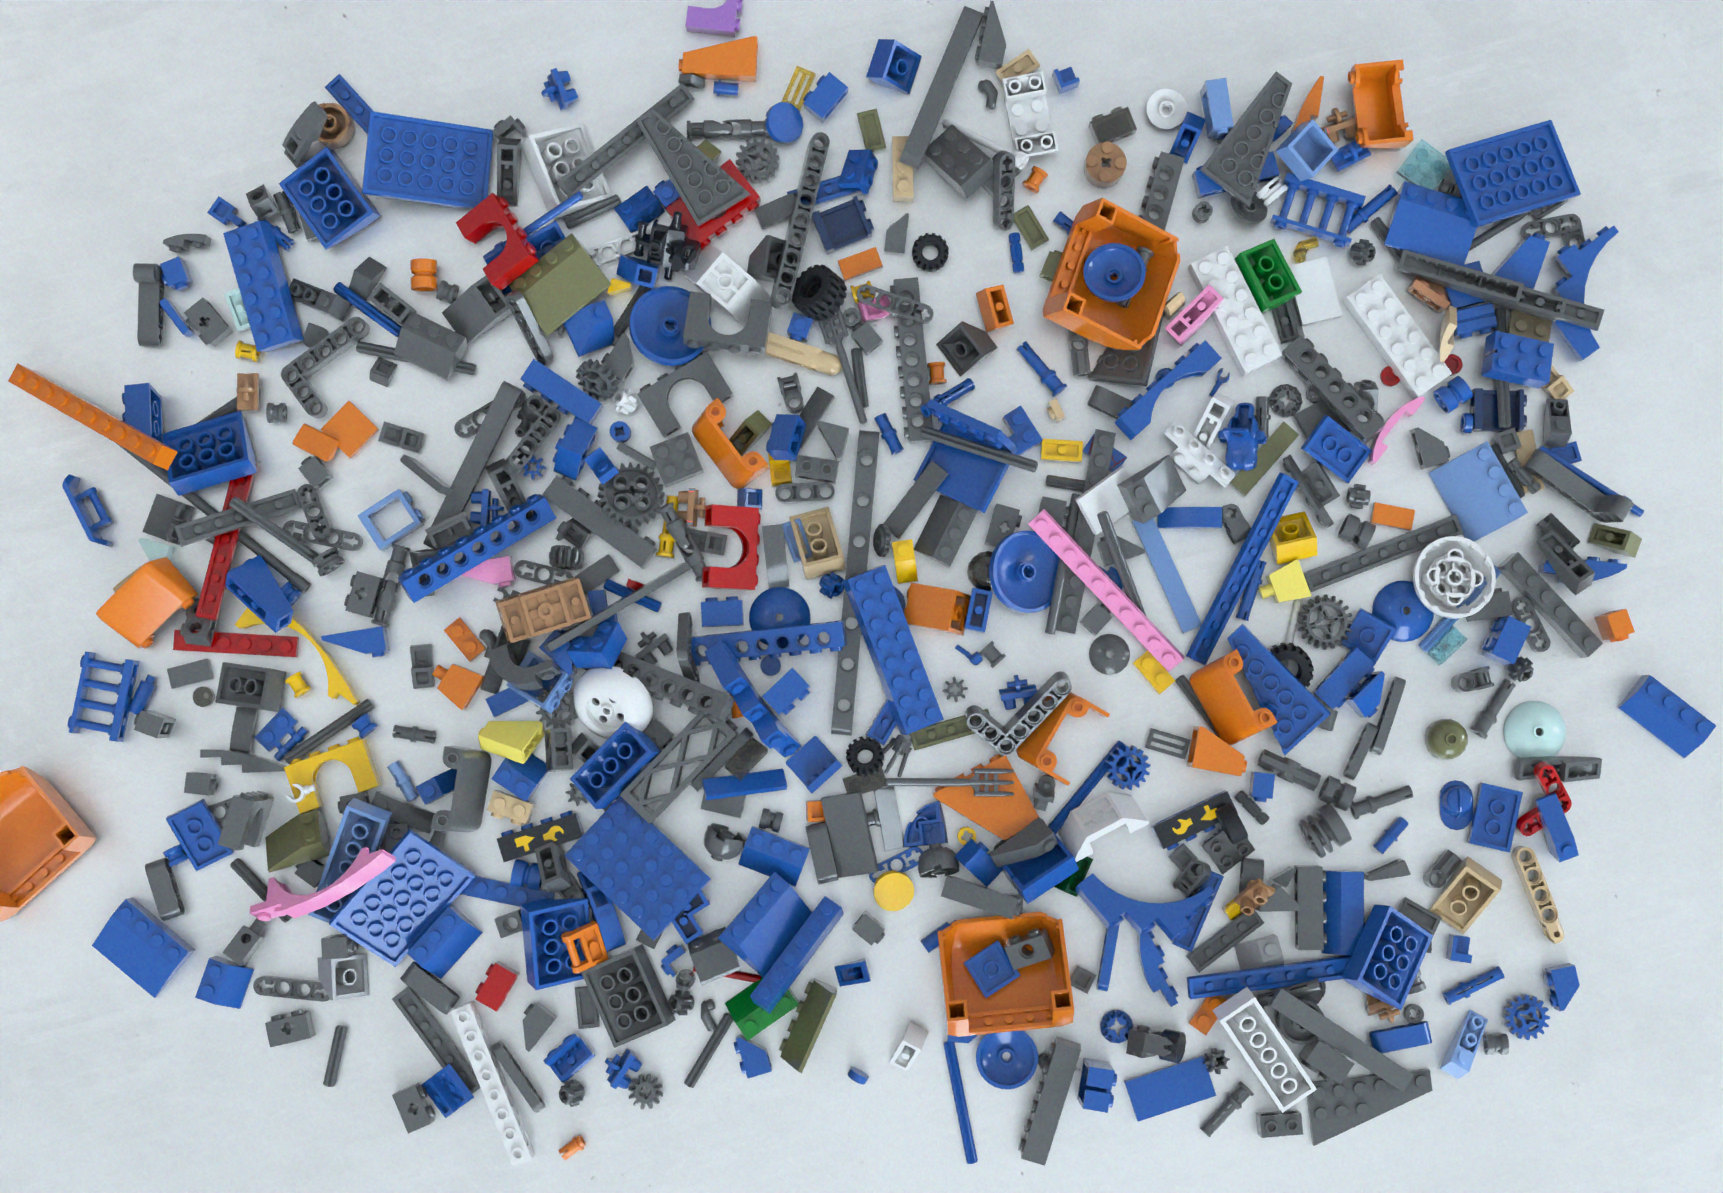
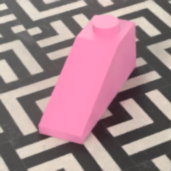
(1194, 315)
(494, 571)

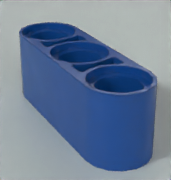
(1401, 1037)

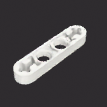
(615, 244)

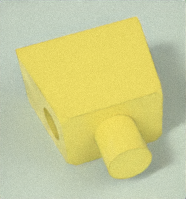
(1286, 584)

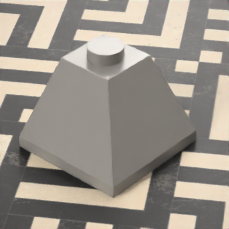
(1259, 952)
(344, 976)

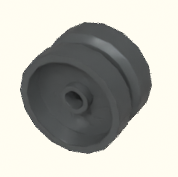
(1292, 1030)

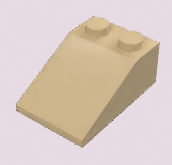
(823, 541)
(1466, 895)

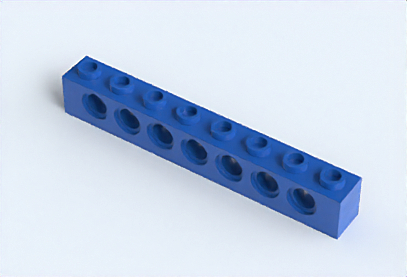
(541, 516)
(834, 629)

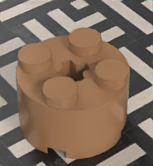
(343, 127)
(1105, 176)

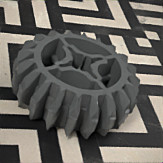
(1342, 617)

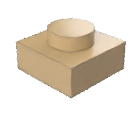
(1055, 411)

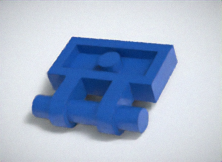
(276, 730)

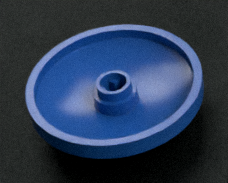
(659, 326)
(1023, 572)

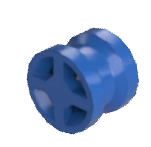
(620, 435)
(290, 593)
(364, 725)
(175, 855)

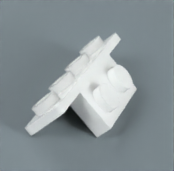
(1196, 458)

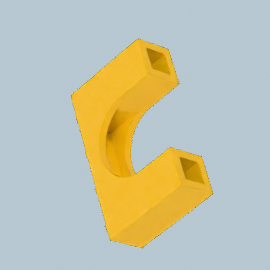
(354, 755)

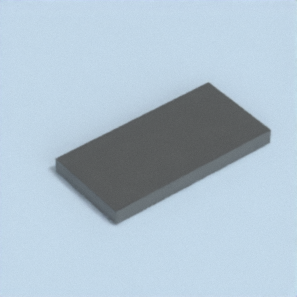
(849, 834)

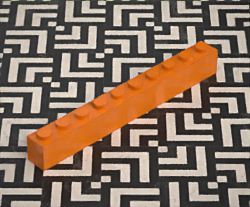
(93, 416)

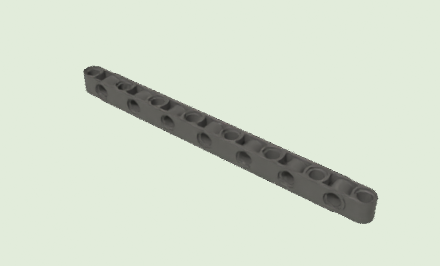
(856, 563)

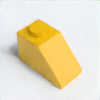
(904, 561)

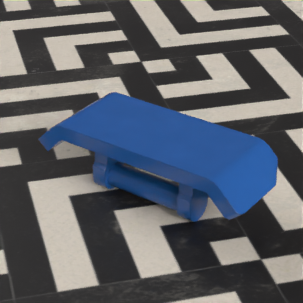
(76, 499)

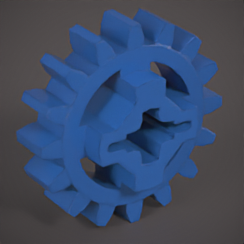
(1134, 773)
(1523, 1025)

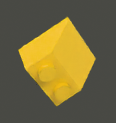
(1293, 538)

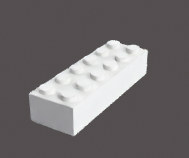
(1238, 314)
(1396, 337)
(1264, 1049)

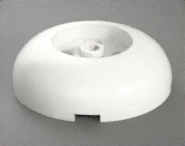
(1451, 553)
(604, 694)

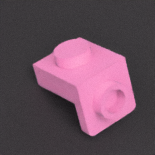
(869, 313)

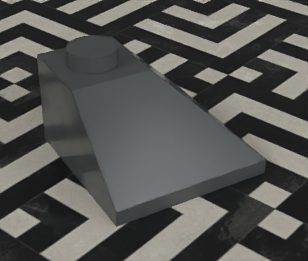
(765, 260)
(966, 347)

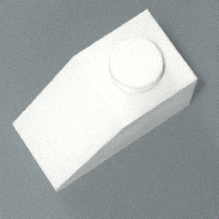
(909, 1047)

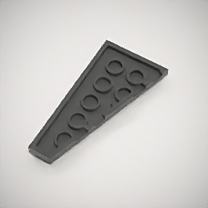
(1127, 366)
(1357, 1100)

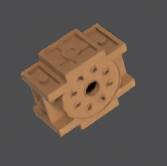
(543, 609)

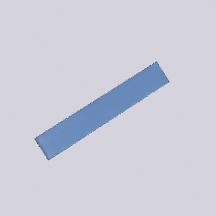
(1167, 575)

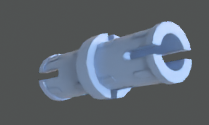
(403, 781)

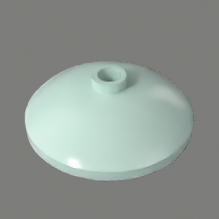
(1521, 728)

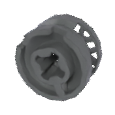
(328, 561)

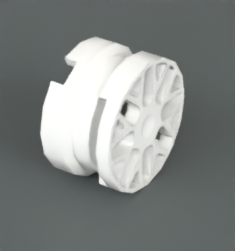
(1272, 194)

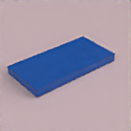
(1169, 1088)

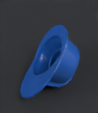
(1456, 805)

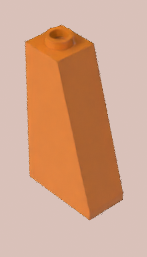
(723, 61)

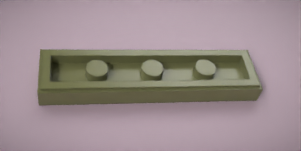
(1266, 457)
(942, 732)

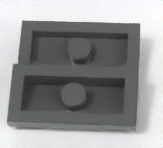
(1312, 415)

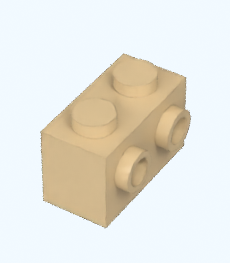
(510, 806)

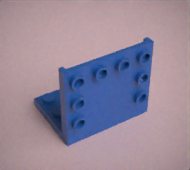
(971, 476)

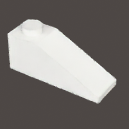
(1213, 419)

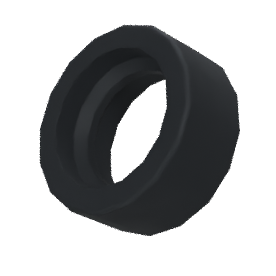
(1231, 823)

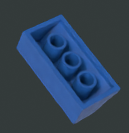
(1666, 716)
(615, 766)

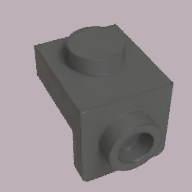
(505, 127)
(1368, 390)
(574, 533)

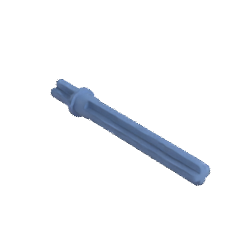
(1446, 623)

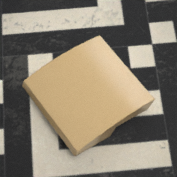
(1446, 335)

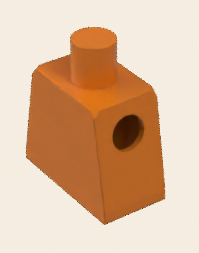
(458, 684)

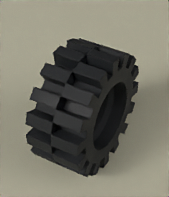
(939, 243)
(856, 748)

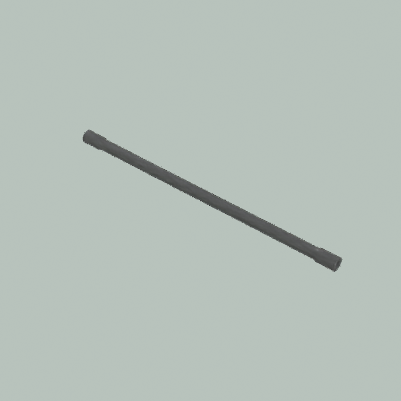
(294, 578)

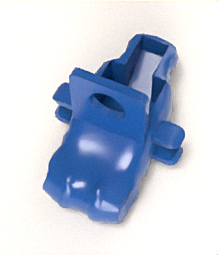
(1242, 438)

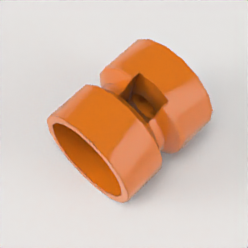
(423, 275)

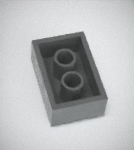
(959, 161)

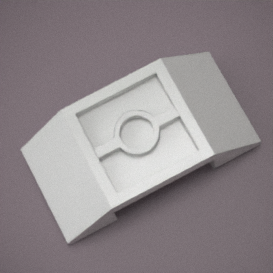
(1029, 114)
(726, 283)
(1097, 819)

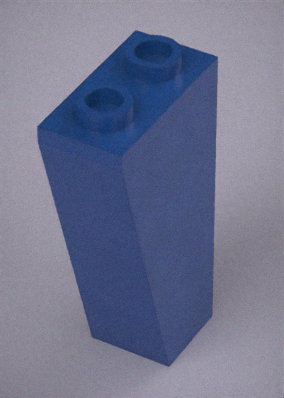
(260, 593)

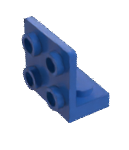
(813, 764)

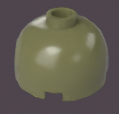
(1446, 739)

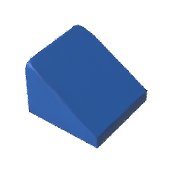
(749, 498)

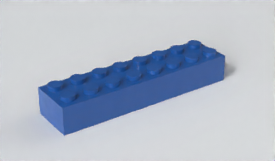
(892, 650)

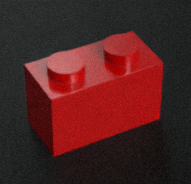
(497, 985)

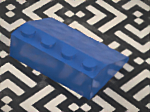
(329, 198)
(1430, 224)
(210, 453)
(766, 924)
(142, 946)
(545, 953)
(1387, 956)

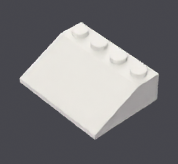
(553, 156)

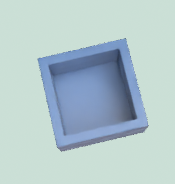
(1306, 150)

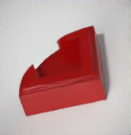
(633, 584)

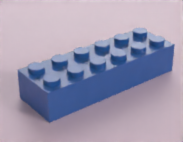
(263, 286)

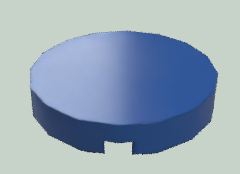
(784, 122)

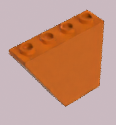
(998, 815)

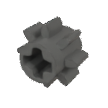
(1362, 252)
(1358, 496)
(1521, 669)
(951, 694)
(572, 792)
(681, 1002)
(1220, 1058)
(571, 1093)

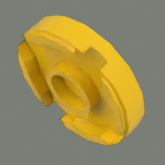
(893, 890)

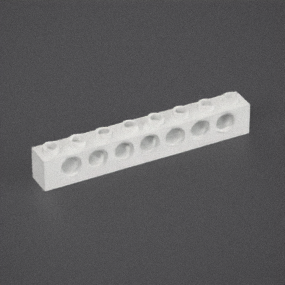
(492, 1083)

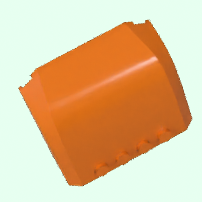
(1103, 321)
(36, 837)
(1031, 1001)

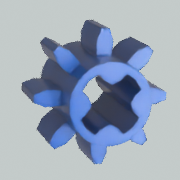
(539, 468)
(831, 585)

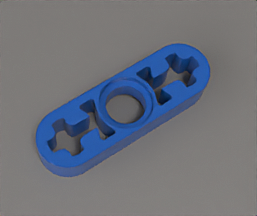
(913, 863)

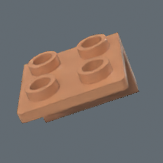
(1429, 293)

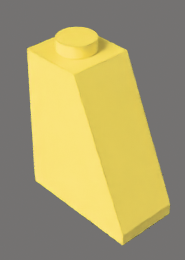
(511, 738)

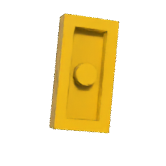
(1061, 450)
(1153, 672)

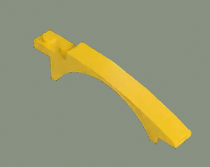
(337, 681)

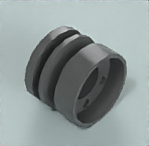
(1323, 831)

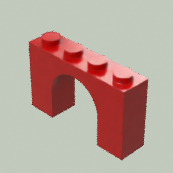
(717, 226)
(518, 252)
(744, 523)

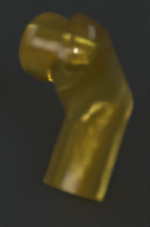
(1303, 247)

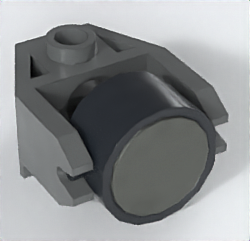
(1148, 1043)

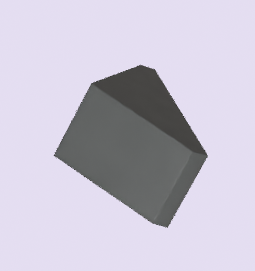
(366, 277)

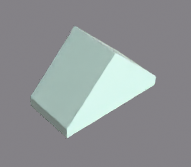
(156, 550)

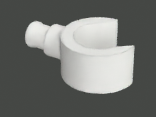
(304, 790)

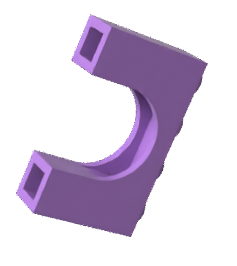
(715, 21)

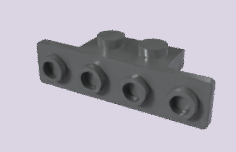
(1315, 486)
(491, 680)

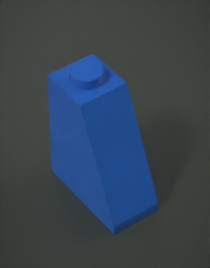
(1524, 261)

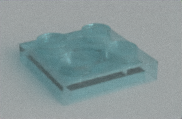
(1424, 166)

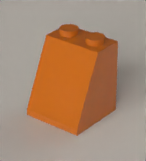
(936, 608)
(1214, 754)

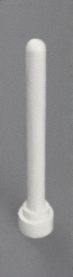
(1020, 157)

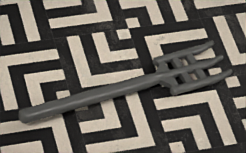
(1512, 220)
(837, 340)
(974, 782)

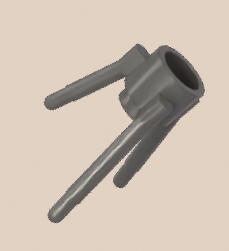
(900, 746)

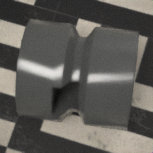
(1357, 531)
(1343, 796)

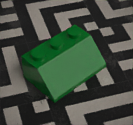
(1267, 275)
(752, 1018)

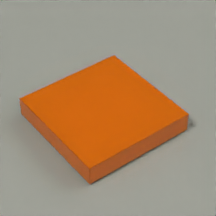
(350, 428)

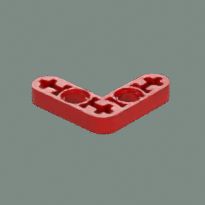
(1544, 784)

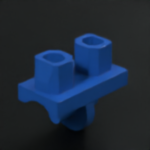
(556, 91)
(1349, 155)
(484, 498)
(1015, 690)
(619, 1066)

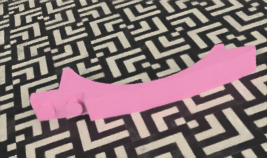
(282, 901)

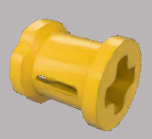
(865, 294)
(240, 351)
(298, 684)
(961, 833)

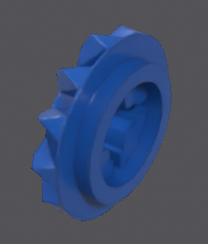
(1109, 1020)

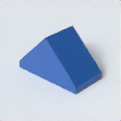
(853, 972)

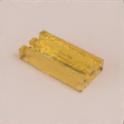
(805, 72)

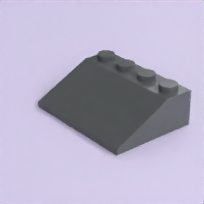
(628, 996)

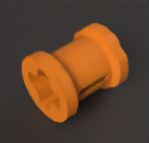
(1035, 179)
(936, 373)

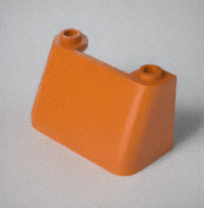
(1379, 105)
(736, 469)
(147, 601)
(1226, 701)

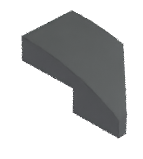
(896, 235)

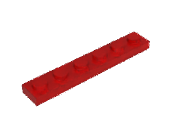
(243, 644)

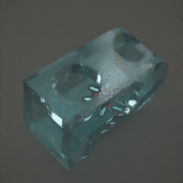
(1447, 645)

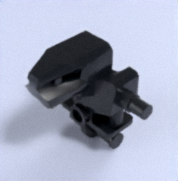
(668, 245)

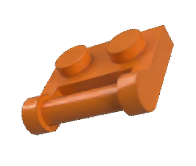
(591, 944)

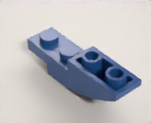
(1601, 568)
(603, 914)
(1150, 958)

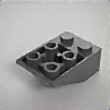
(477, 310)

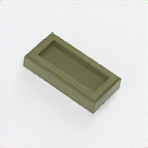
(871, 130)
(1030, 228)

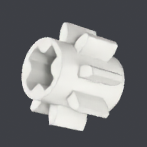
(625, 401)

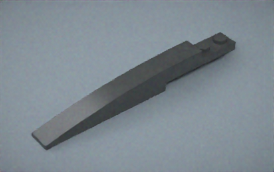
(1500, 291)

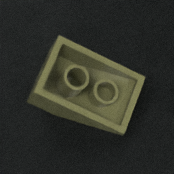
(297, 841)

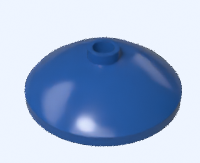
(1117, 261)
(776, 601)
(1389, 607)
(1008, 1072)

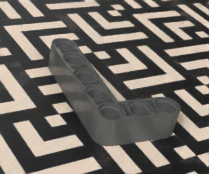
(319, 362)
(1599, 506)
(1022, 718)

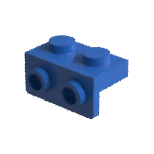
(859, 170)
(639, 207)
(569, 1057)

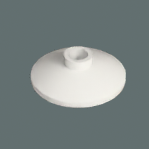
(1166, 99)

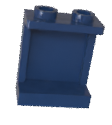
(843, 225)
(1485, 410)

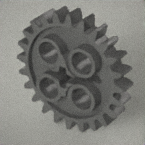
(632, 511)

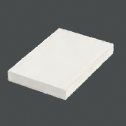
(1318, 294)
(1104, 497)

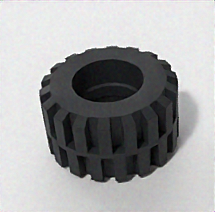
(819, 292)
(1296, 653)

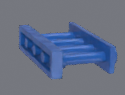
(1314, 189)
(123, 690)

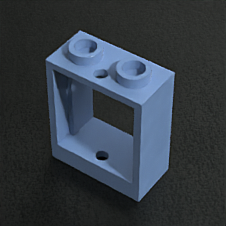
(1216, 108)
(373, 530)
(553, 699)

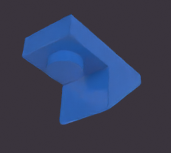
(601, 465)

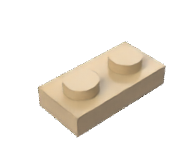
(1021, 65)

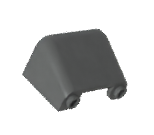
(469, 791)

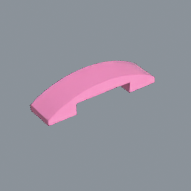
(1378, 446)

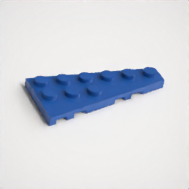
(1278, 690)

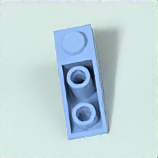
(1464, 1045)

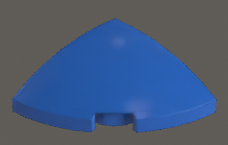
(927, 827)

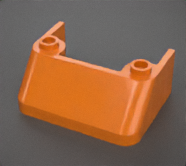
(1034, 747)

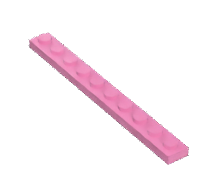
(1106, 590)

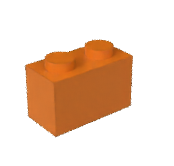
(994, 308)
(1614, 625)

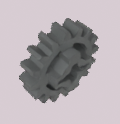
(765, 162)
(597, 379)
(556, 717)

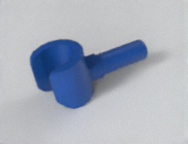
(1219, 382)
(975, 658)

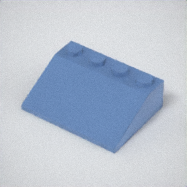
(1478, 492)

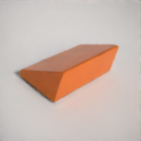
(316, 442)

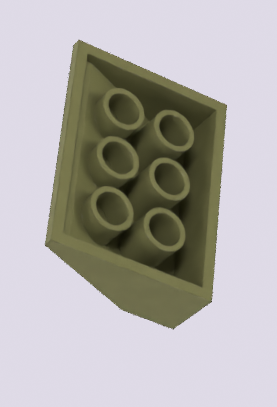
(561, 283)
(808, 1023)

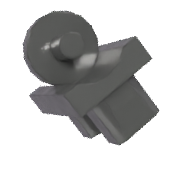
(661, 643)
(1043, 792)

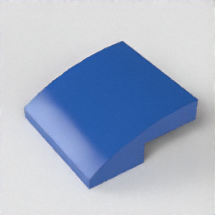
(447, 1091)

